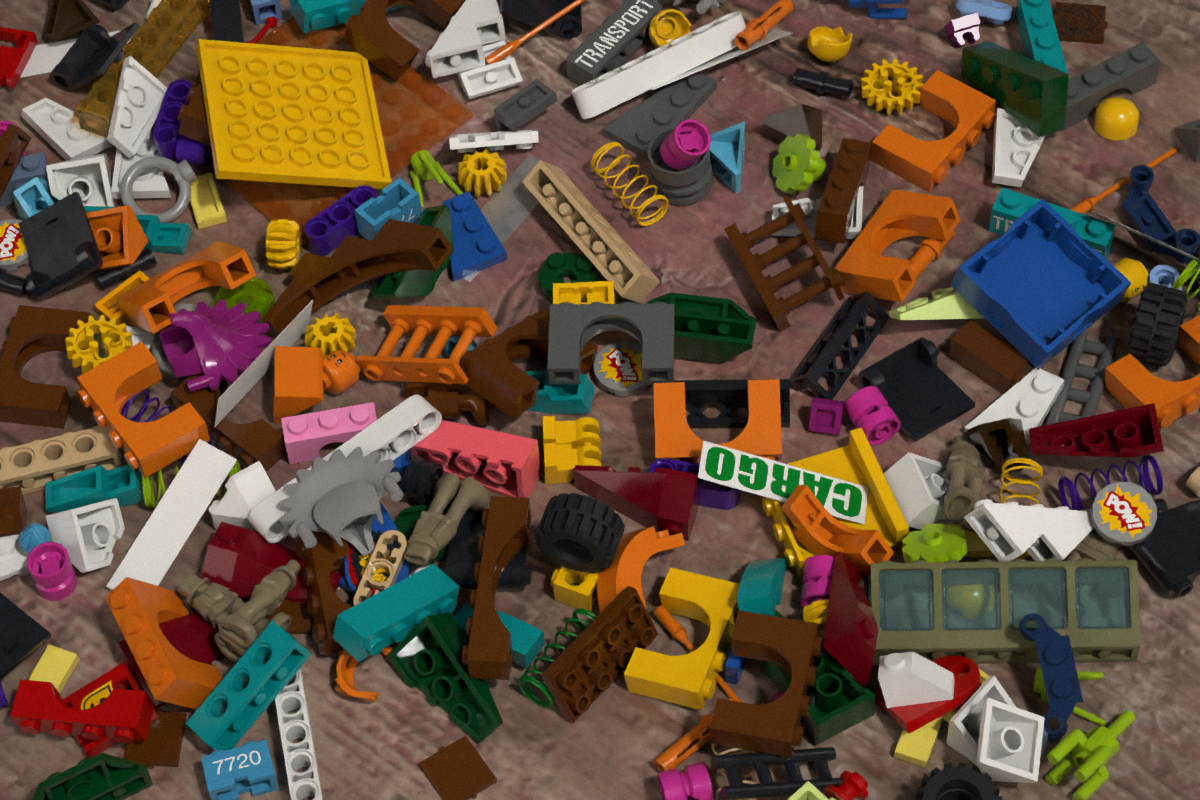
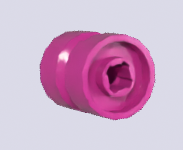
(685, 144)
(871, 411)
(52, 571)
(817, 578)
(690, 784)

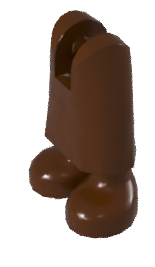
(450, 399)

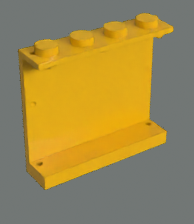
(856, 465)

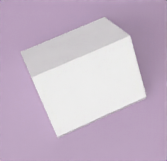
(966, 723)
(1009, 743)

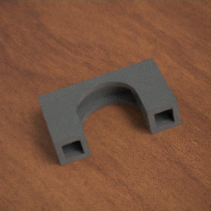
(576, 324)

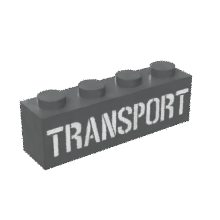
(613, 41)

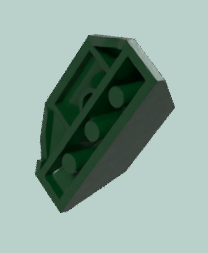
(417, 282)
(709, 327)
(96, 779)

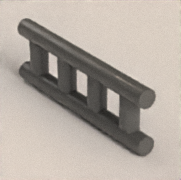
(1074, 368)

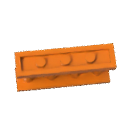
(422, 322)

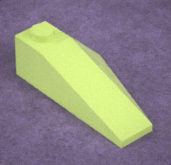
(944, 304)

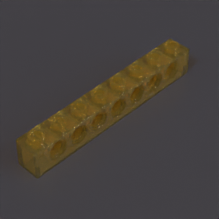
(152, 47)

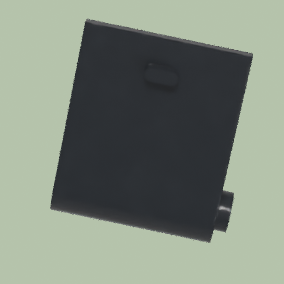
(537, 11)
(90, 56)
(59, 246)
(917, 388)
(1173, 549)
(464, 554)
(18, 635)

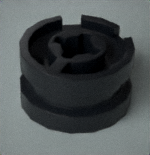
(420, 479)

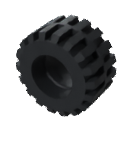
(1157, 324)
(579, 533)
(957, 784)

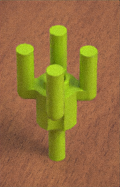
(1088, 753)

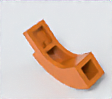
(828, 536)
(629, 561)

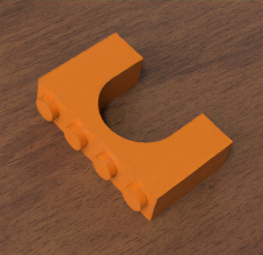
(929, 161)
(898, 217)
(153, 300)
(1135, 386)
(678, 442)
(145, 444)
(168, 673)

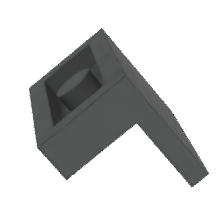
(524, 106)

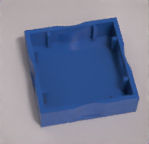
(1040, 284)

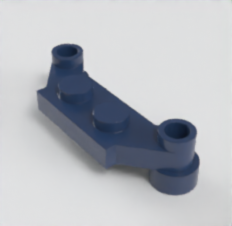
(1149, 219)
(1058, 672)

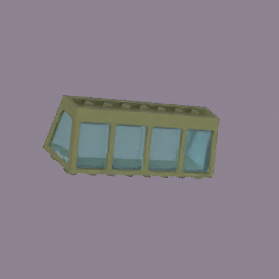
(979, 606)

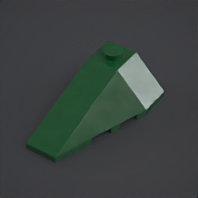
(433, 664)

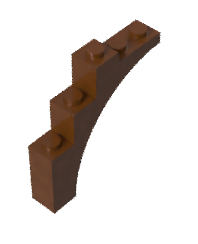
(356, 260)

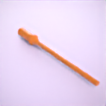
(510, 47)
(1089, 203)
(678, 633)

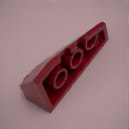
(1112, 434)
(651, 499)
(243, 558)
(850, 621)
(189, 636)

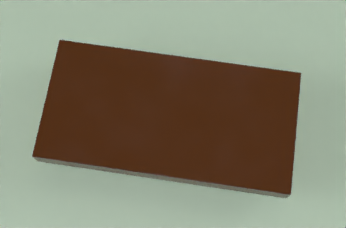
(599, 654)

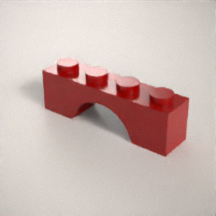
(121, 716)

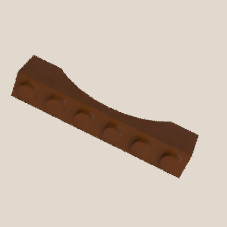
(490, 642)

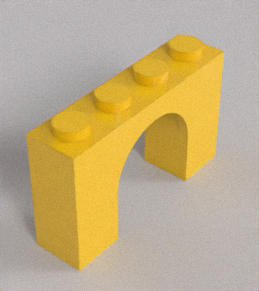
(692, 676)

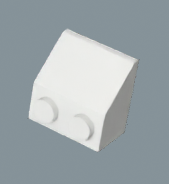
(919, 490)

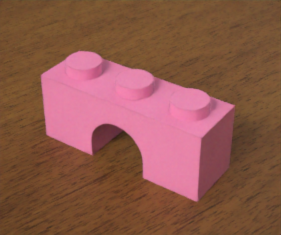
(310, 432)

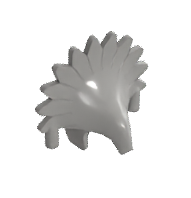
(340, 498)

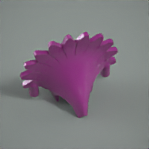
(213, 343)

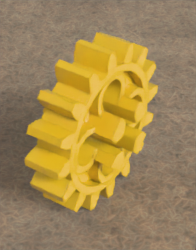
(879, 89)
(84, 339)

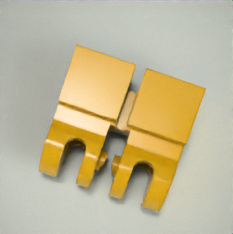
(569, 445)

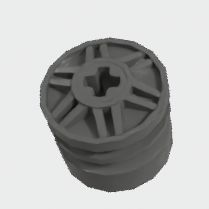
(679, 186)

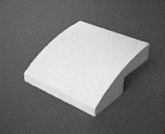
(492, 76)

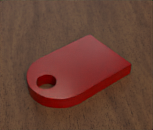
(917, 715)

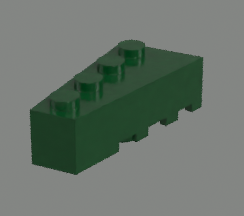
(1019, 85)
(834, 700)

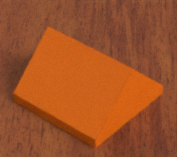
(117, 236)
(296, 380)

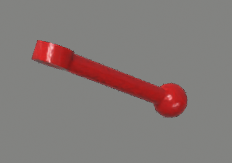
(271, 22)

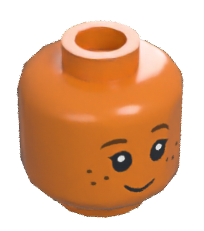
(339, 372)

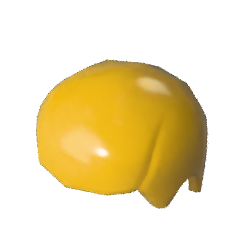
(668, 26)
(829, 44)
(1116, 118)

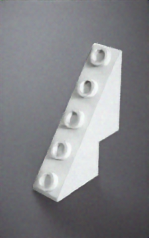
(461, 42)
(1042, 531)

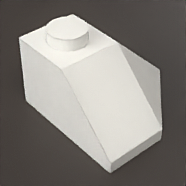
(84, 175)
(243, 494)
(88, 533)
(913, 680)

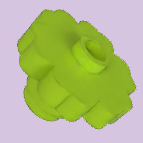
(797, 164)
(935, 544)

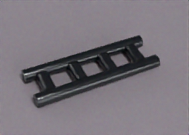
(767, 787)

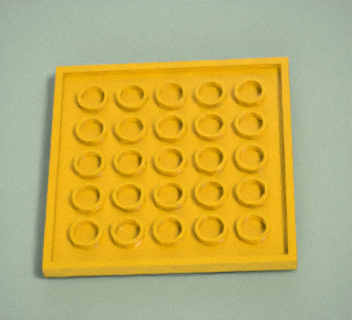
(291, 115)

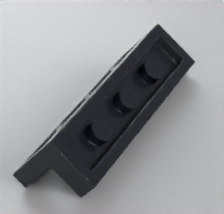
(831, 342)
(727, 398)

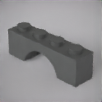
(1130, 69)

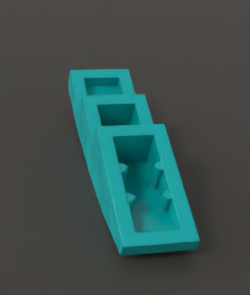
(161, 236)

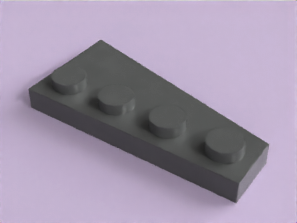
(661, 111)

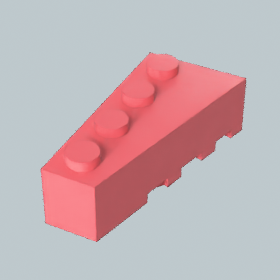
(493, 458)

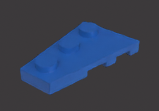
(473, 238)

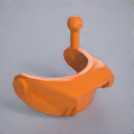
(345, 681)

